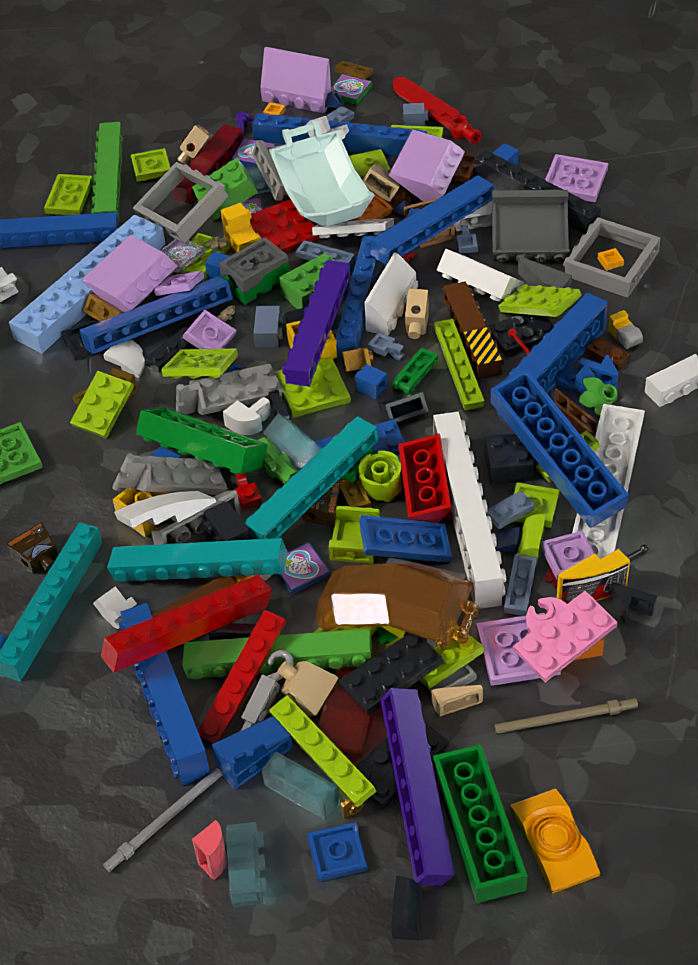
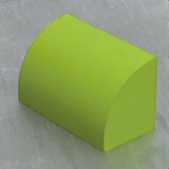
(532, 536)

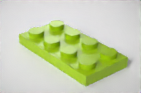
(540, 300)

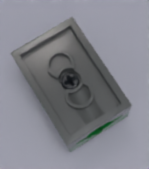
(254, 269)

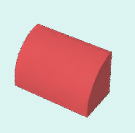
(211, 850)

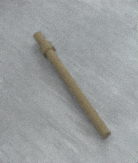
(612, 707)

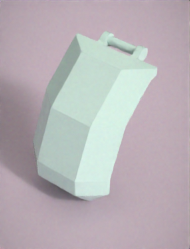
(320, 176)

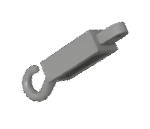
(264, 693)

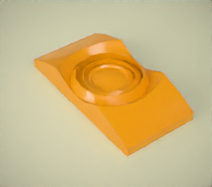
(555, 840)

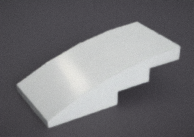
(161, 507)

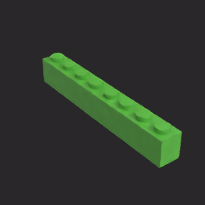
(107, 169)
(322, 649)

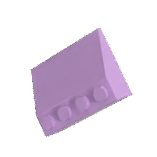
(295, 80)
(426, 165)
(129, 274)

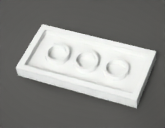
(359, 227)

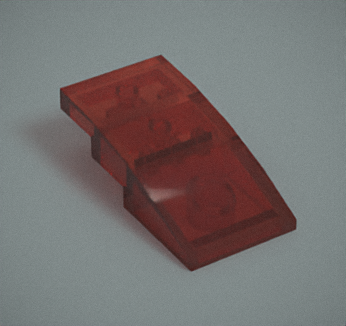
(344, 720)

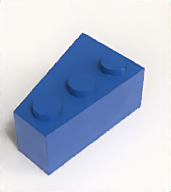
(249, 750)

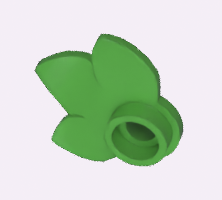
(595, 396)

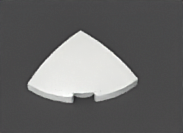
(128, 356)

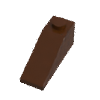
(578, 417)

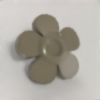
(217, 243)
(226, 313)

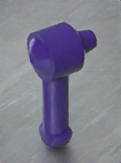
(243, 119)

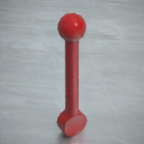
(512, 333)

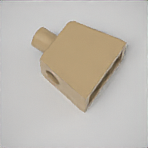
(198, 137)
(380, 183)
(417, 320)
(306, 685)

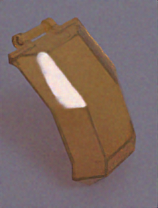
(398, 597)

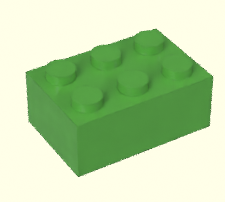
(236, 182)
(300, 282)

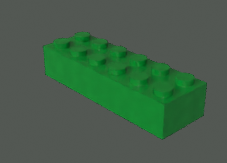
(201, 440)
(479, 824)

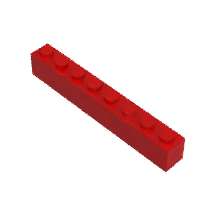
(185, 623)

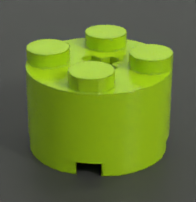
(381, 476)

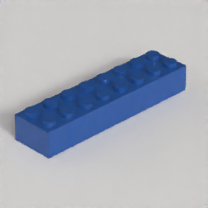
(565, 342)
(559, 448)
(169, 708)

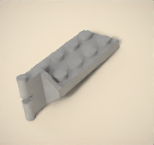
(217, 394)
(169, 475)

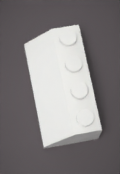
(477, 275)
(389, 296)

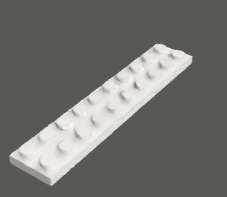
(619, 438)

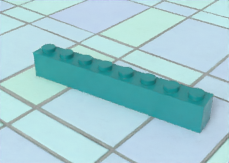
(312, 480)
(198, 560)
(49, 601)

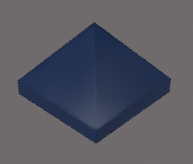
(399, 209)

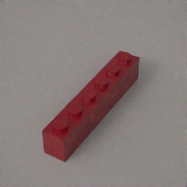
(210, 159)

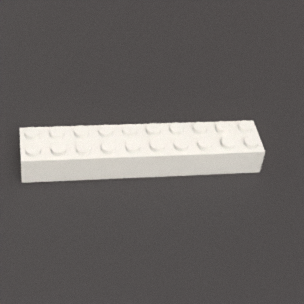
(469, 513)

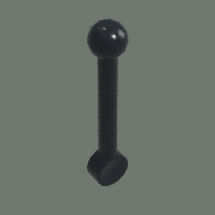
(643, 549)

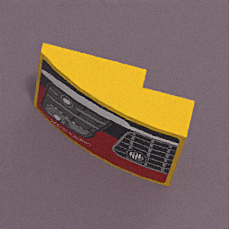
(593, 576)

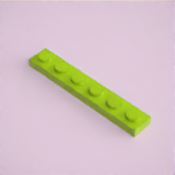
(459, 364)
(323, 751)

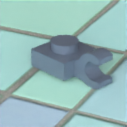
(466, 242)
(384, 344)

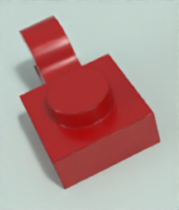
(247, 493)

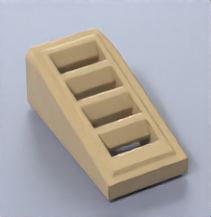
(456, 698)

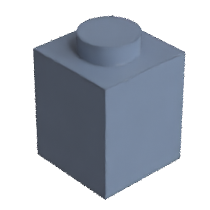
(414, 114)

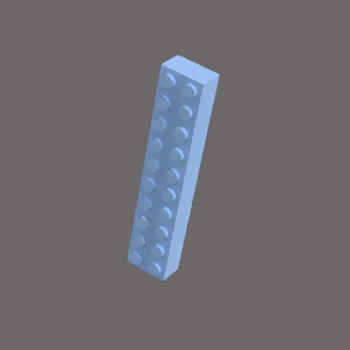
(64, 301)

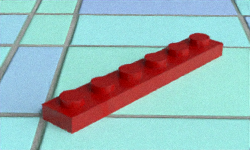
(241, 677)

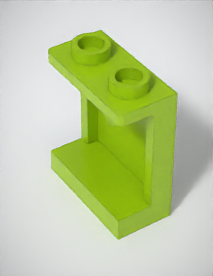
(347, 539)

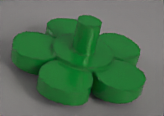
(385, 636)

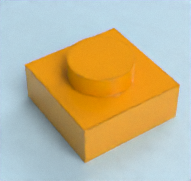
(274, 109)
(610, 259)

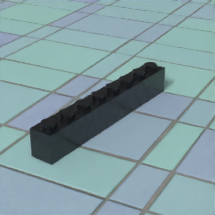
(512, 177)

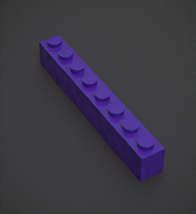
(316, 323)
(417, 787)

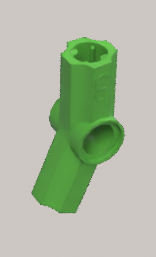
(277, 463)

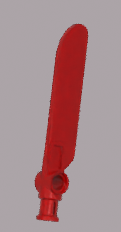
(437, 109)

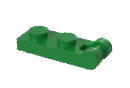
(415, 370)

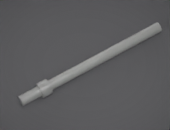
(127, 850)

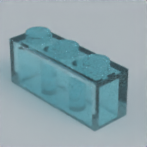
(291, 440)
(300, 785)
(245, 864)

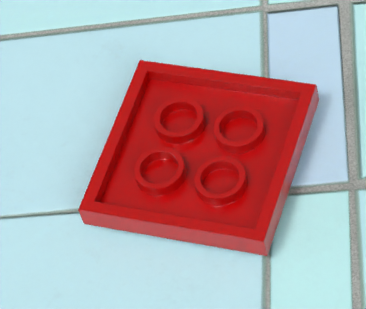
(283, 226)

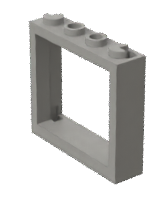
(196, 216)
(606, 280)

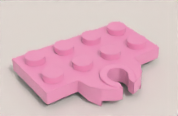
(562, 633)

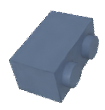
(267, 326)

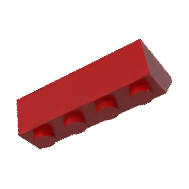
(425, 479)

